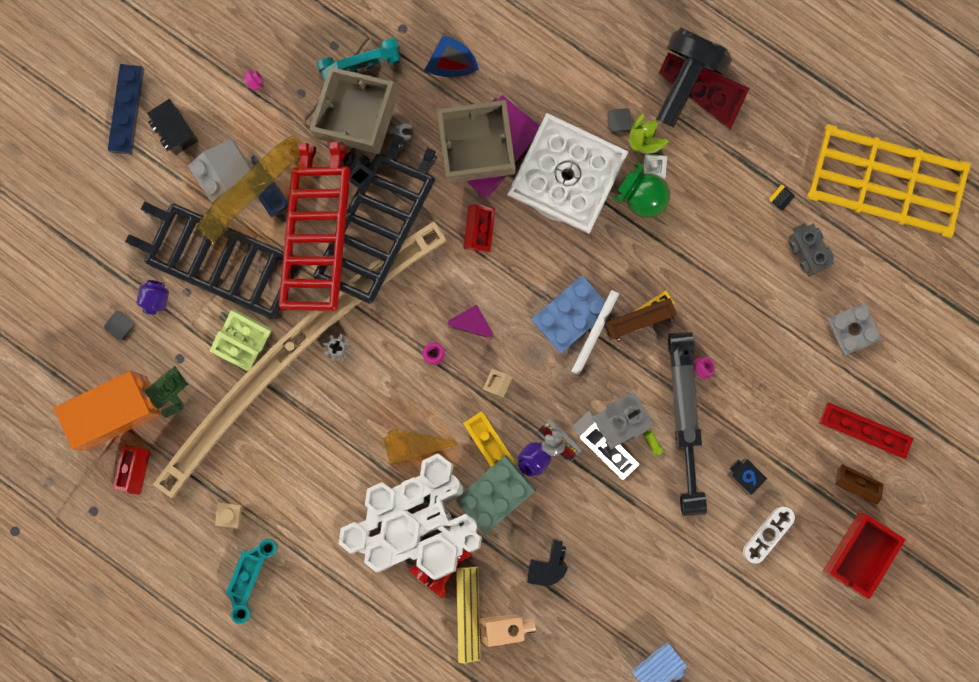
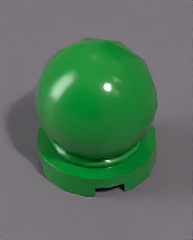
(644, 193)

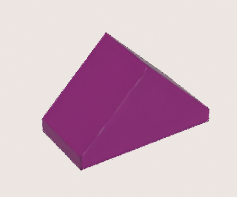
(471, 322)

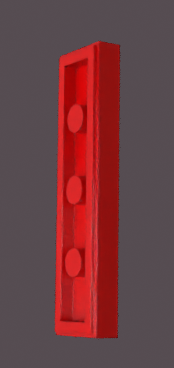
(866, 430)

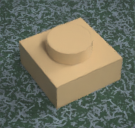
(497, 383)
(228, 515)

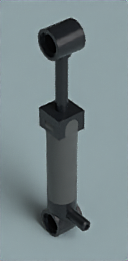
(686, 416)

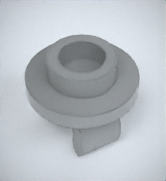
(553, 444)

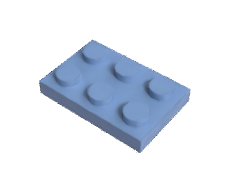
(570, 314)

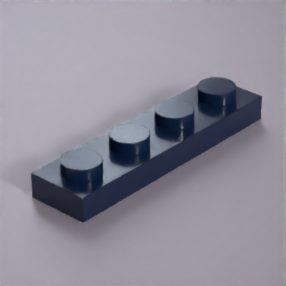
(125, 109)

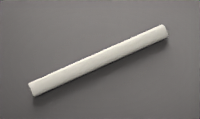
(595, 332)

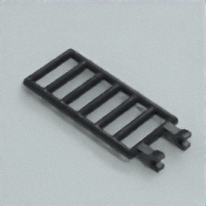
(391, 161)
(211, 285)

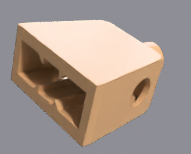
(495, 629)

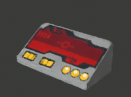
(571, 448)

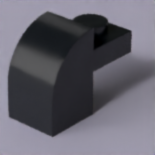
(548, 572)

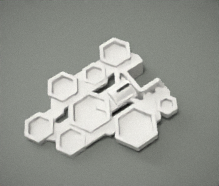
(403, 531)

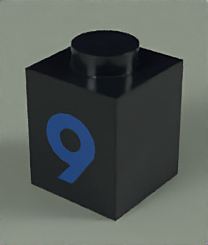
(746, 476)

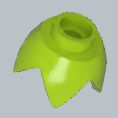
(643, 139)

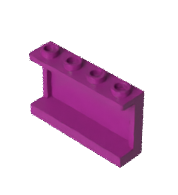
(522, 132)

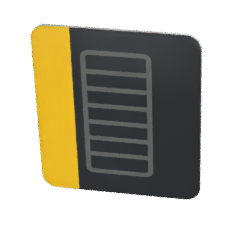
(781, 197)

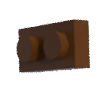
(859, 484)

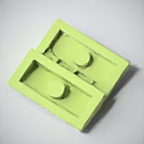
(241, 340)

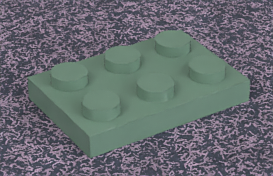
(495, 494)

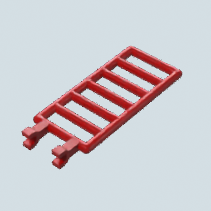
(305, 169)

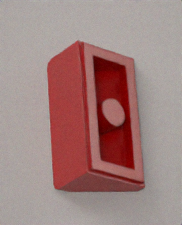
(479, 228)
(131, 470)

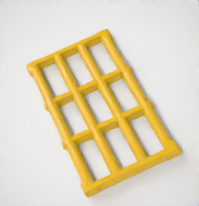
(907, 197)

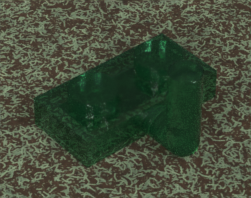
(166, 390)

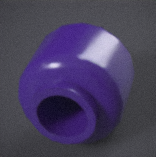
(152, 297)
(533, 459)

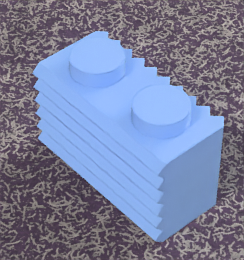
(661, 666)

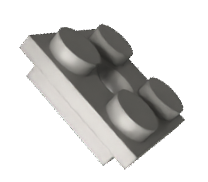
(867, 334)

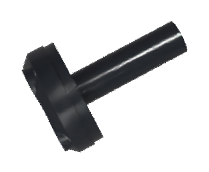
(697, 54)

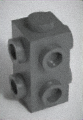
(810, 248)

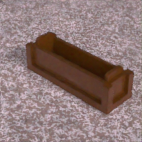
(640, 319)

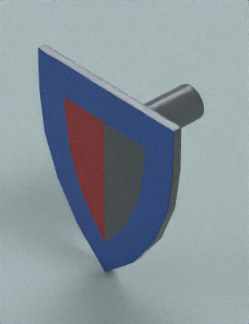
(451, 59)

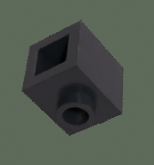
(360, 168)

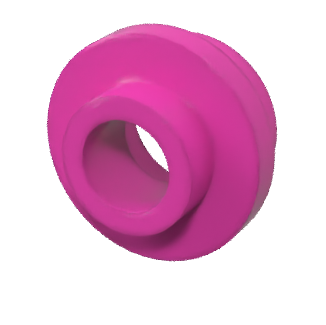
(254, 79)
(433, 346)
(704, 367)

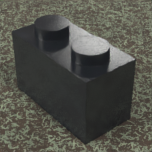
(172, 127)

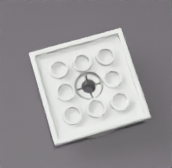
(567, 148)

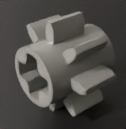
(340, 354)

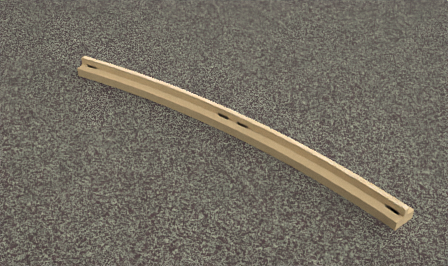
(270, 367)

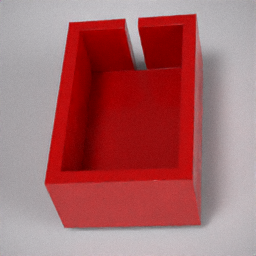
(864, 555)

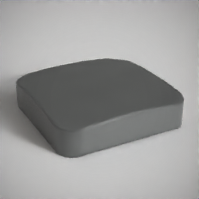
(619, 120)
(119, 325)

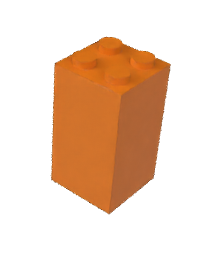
(106, 411)

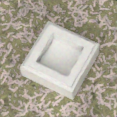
(655, 164)

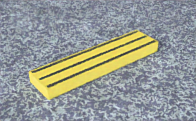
(468, 614)

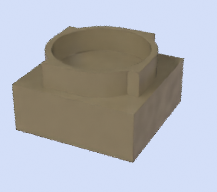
(354, 110)
(476, 141)

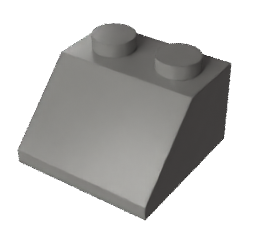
(219, 169)

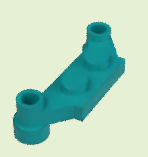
(368, 59)
(245, 578)

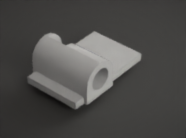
(623, 420)

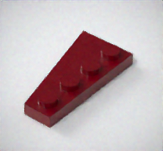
(712, 92)

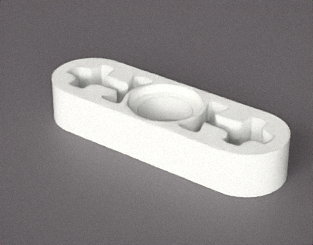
(778, 534)

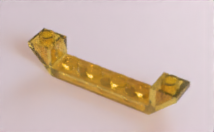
(248, 188)

